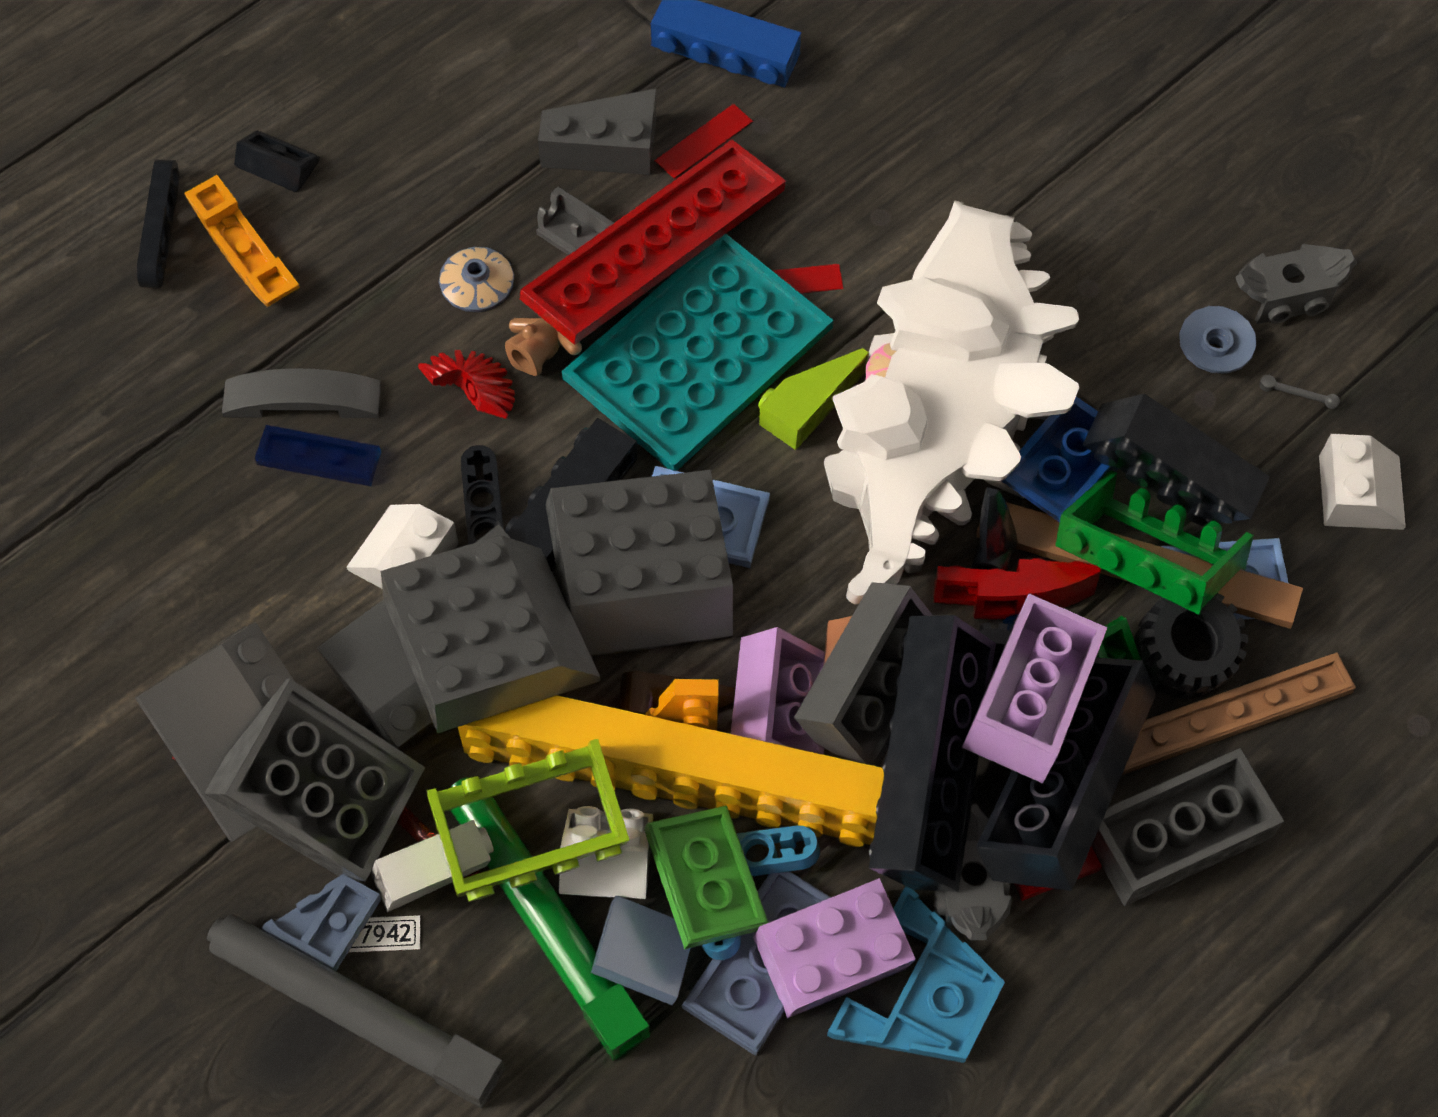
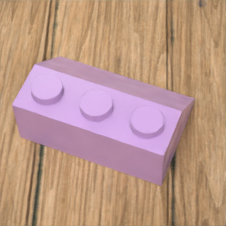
(771, 686)

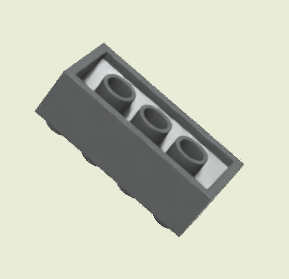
(857, 686)

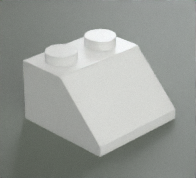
(1361, 483)
(401, 537)

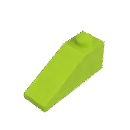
(806, 398)

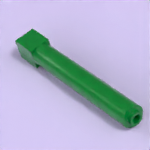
(603, 1002)

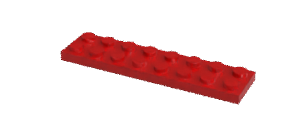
(651, 241)

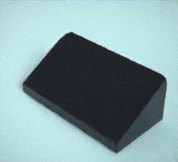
(275, 160)

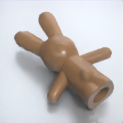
(535, 344)

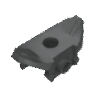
(1266, 281)
(975, 909)

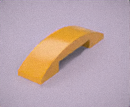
(240, 242)

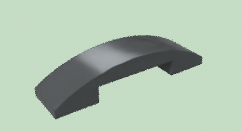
(301, 390)

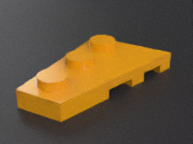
(689, 703)

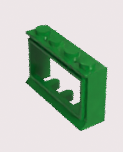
(1139, 565)

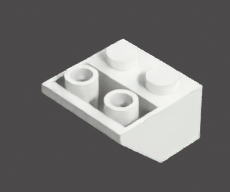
(621, 875)

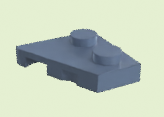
(327, 921)

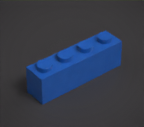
(726, 40)

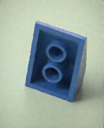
(1055, 463)

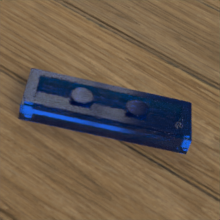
(318, 455)

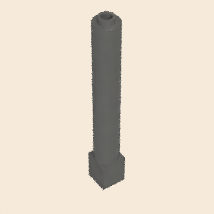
(447, 1059)

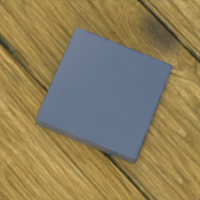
(641, 951)

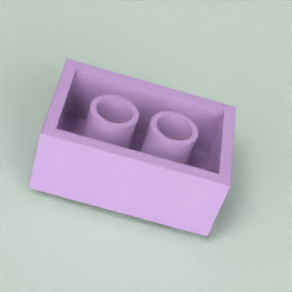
(833, 947)

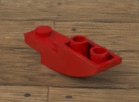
(1003, 592)

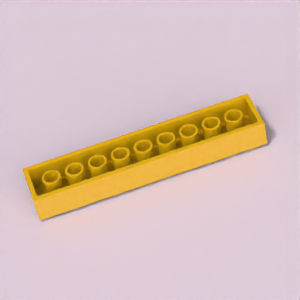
(690, 765)

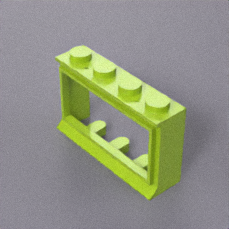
(517, 777)

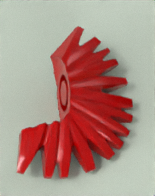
(477, 377)

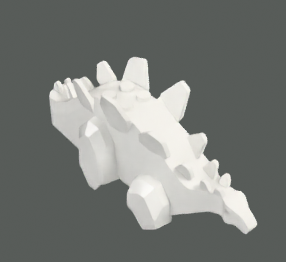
(952, 390)

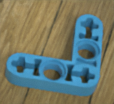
(771, 864)

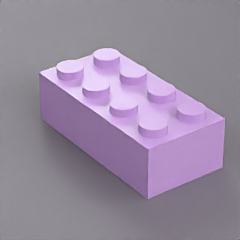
(1035, 688)

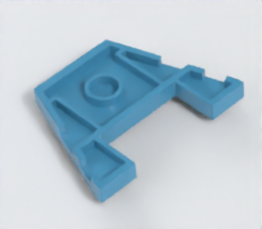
(941, 1001)

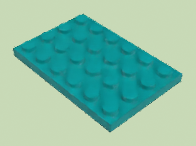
(697, 351)

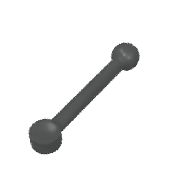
(1269, 383)

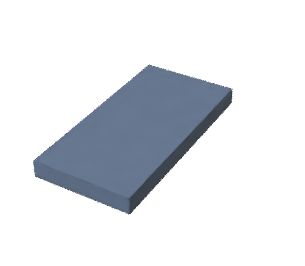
(737, 992)

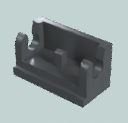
(569, 222)

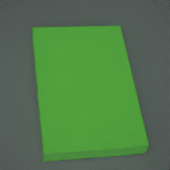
(705, 876)

